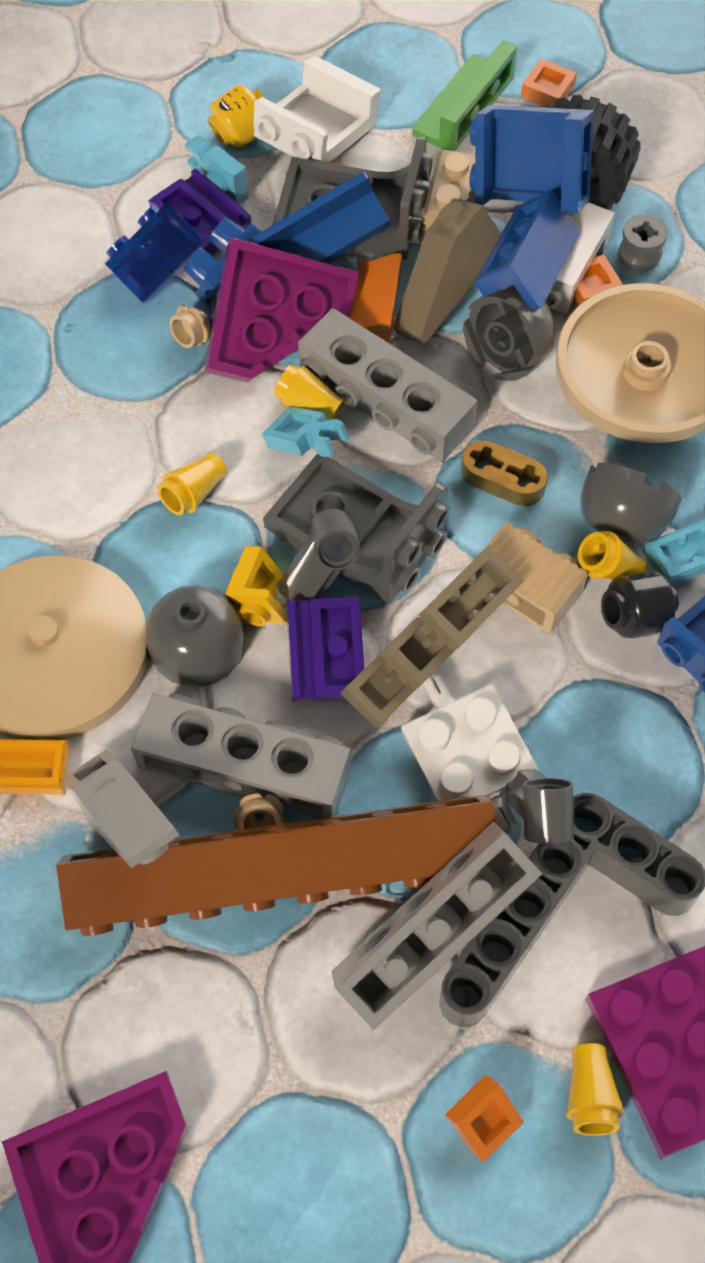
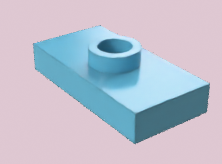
(679, 554)

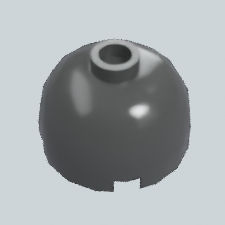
(509, 333)
(625, 504)
(195, 635)

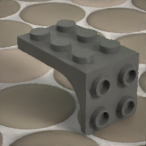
(399, 193)
(390, 531)

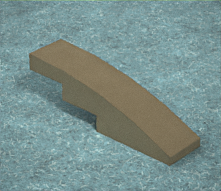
(432, 637)

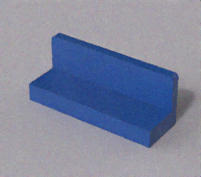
(329, 223)
(530, 251)

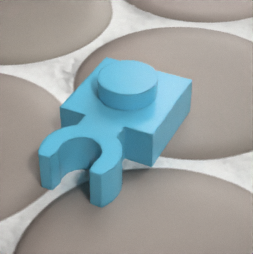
(219, 168)
(304, 429)

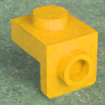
(254, 588)

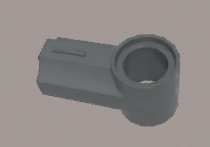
(318, 561)
(543, 805)

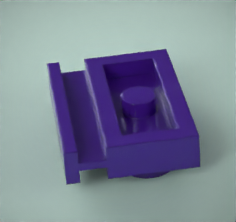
(202, 206)
(324, 647)

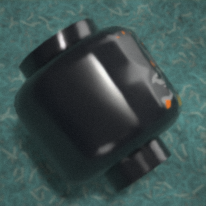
(639, 604)

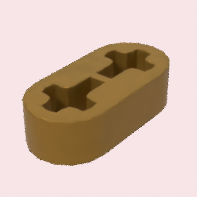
(503, 473)

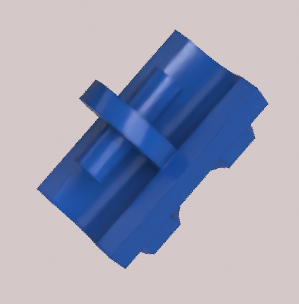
(205, 268)

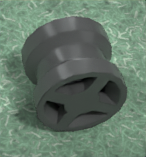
(642, 243)

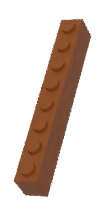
(270, 864)

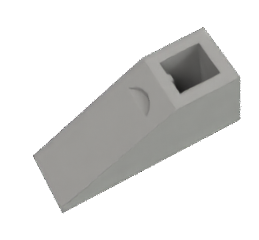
(120, 809)

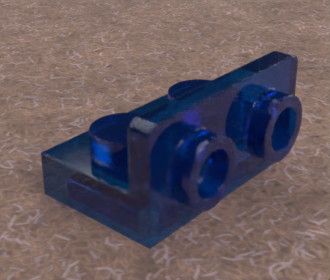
(153, 251)

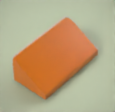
(378, 294)

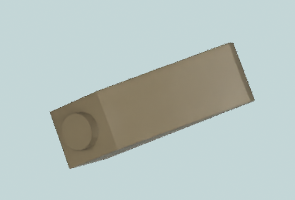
(445, 267)

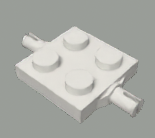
(468, 747)

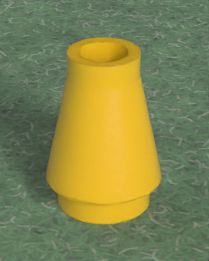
(304, 390)
(190, 484)
(607, 556)
(593, 1096)

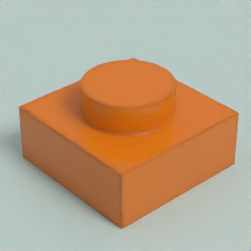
(548, 83)
(597, 278)
(484, 1118)

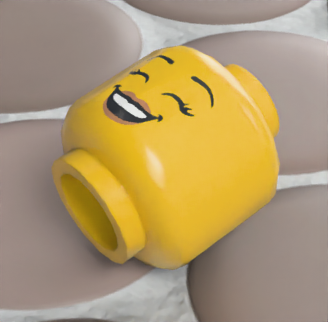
(233, 116)

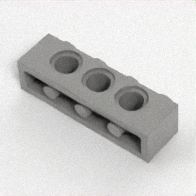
(360, 363)
(210, 764)
(434, 925)

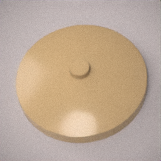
(636, 362)
(66, 647)

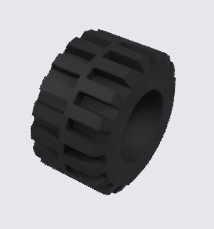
(613, 149)

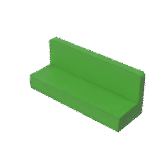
(469, 91)

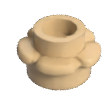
(189, 326)
(253, 803)

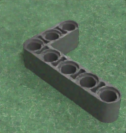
(550, 890)

